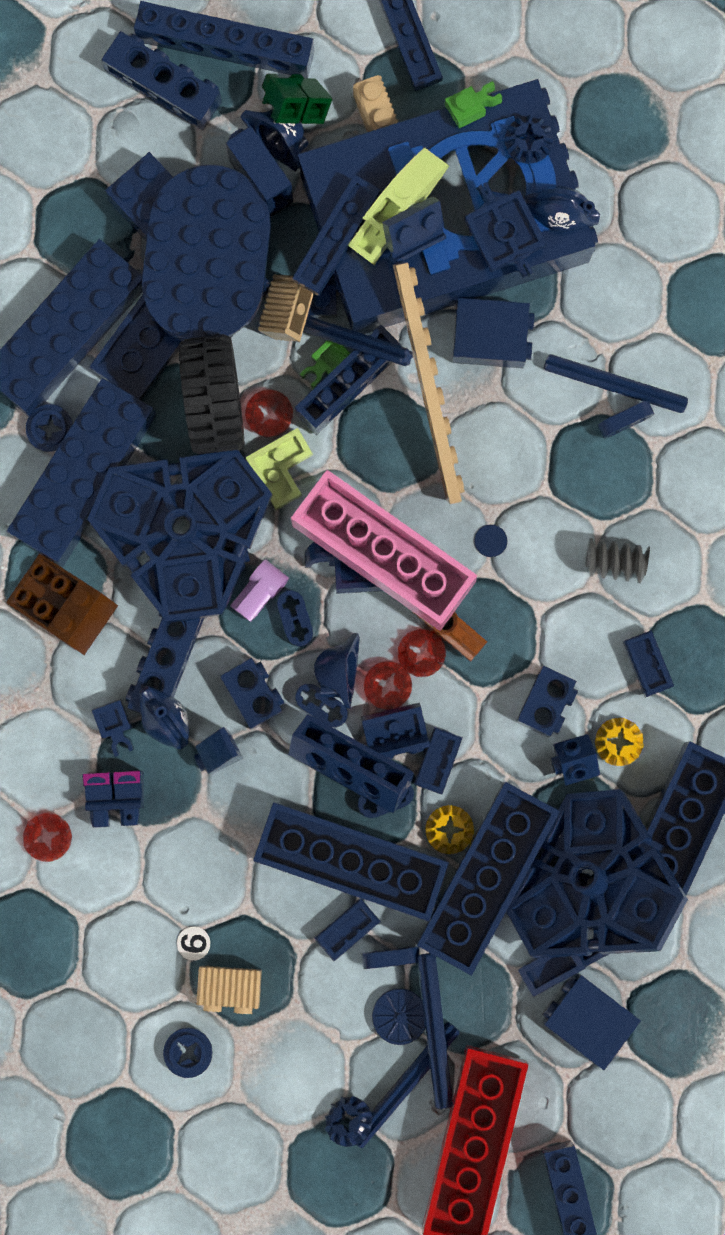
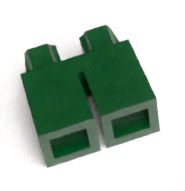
(296, 99)

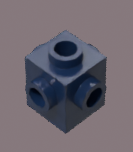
(575, 759)

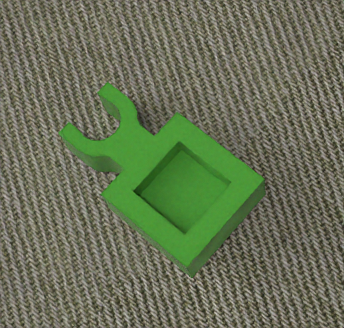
(469, 106)
(326, 360)

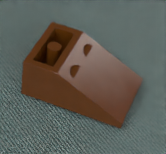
(62, 604)

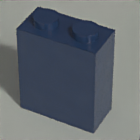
(254, 161)
(492, 333)
(590, 1020)

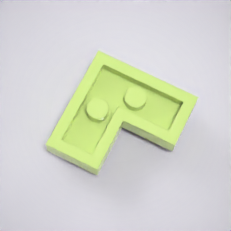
(273, 462)

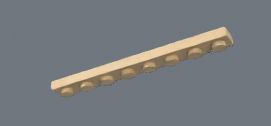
(426, 370)

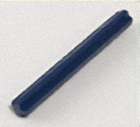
(358, 341)
(615, 383)
(435, 1031)
(404, 1086)

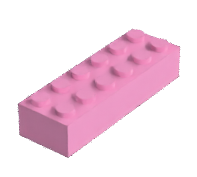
(383, 550)

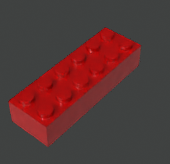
(475, 1144)

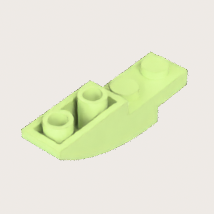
(406, 190)

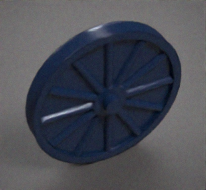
(399, 1016)

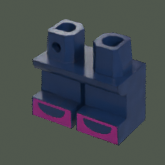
(100, 796)

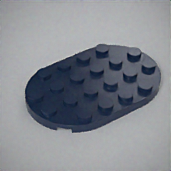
(206, 253)

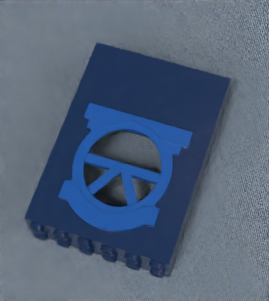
(454, 265)

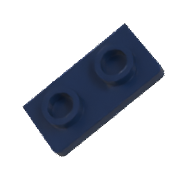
(396, 731)

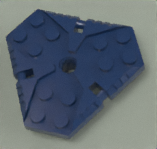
(188, 571)
(628, 900)

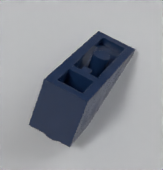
(217, 752)

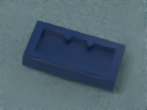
(648, 663)
(438, 761)
(347, 929)

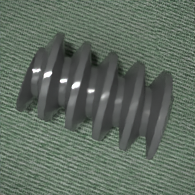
(617, 561)

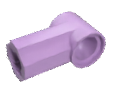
(263, 585)

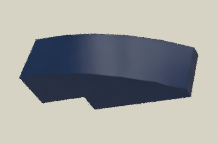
(547, 972)

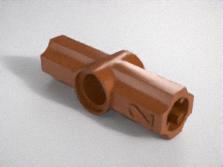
(460, 637)

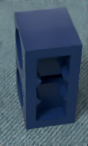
(246, 697)
(540, 698)

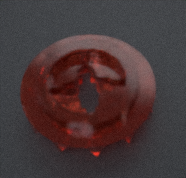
(268, 399)
(408, 658)
(383, 671)
(60, 842)

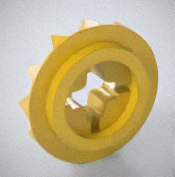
(607, 750)
(439, 839)

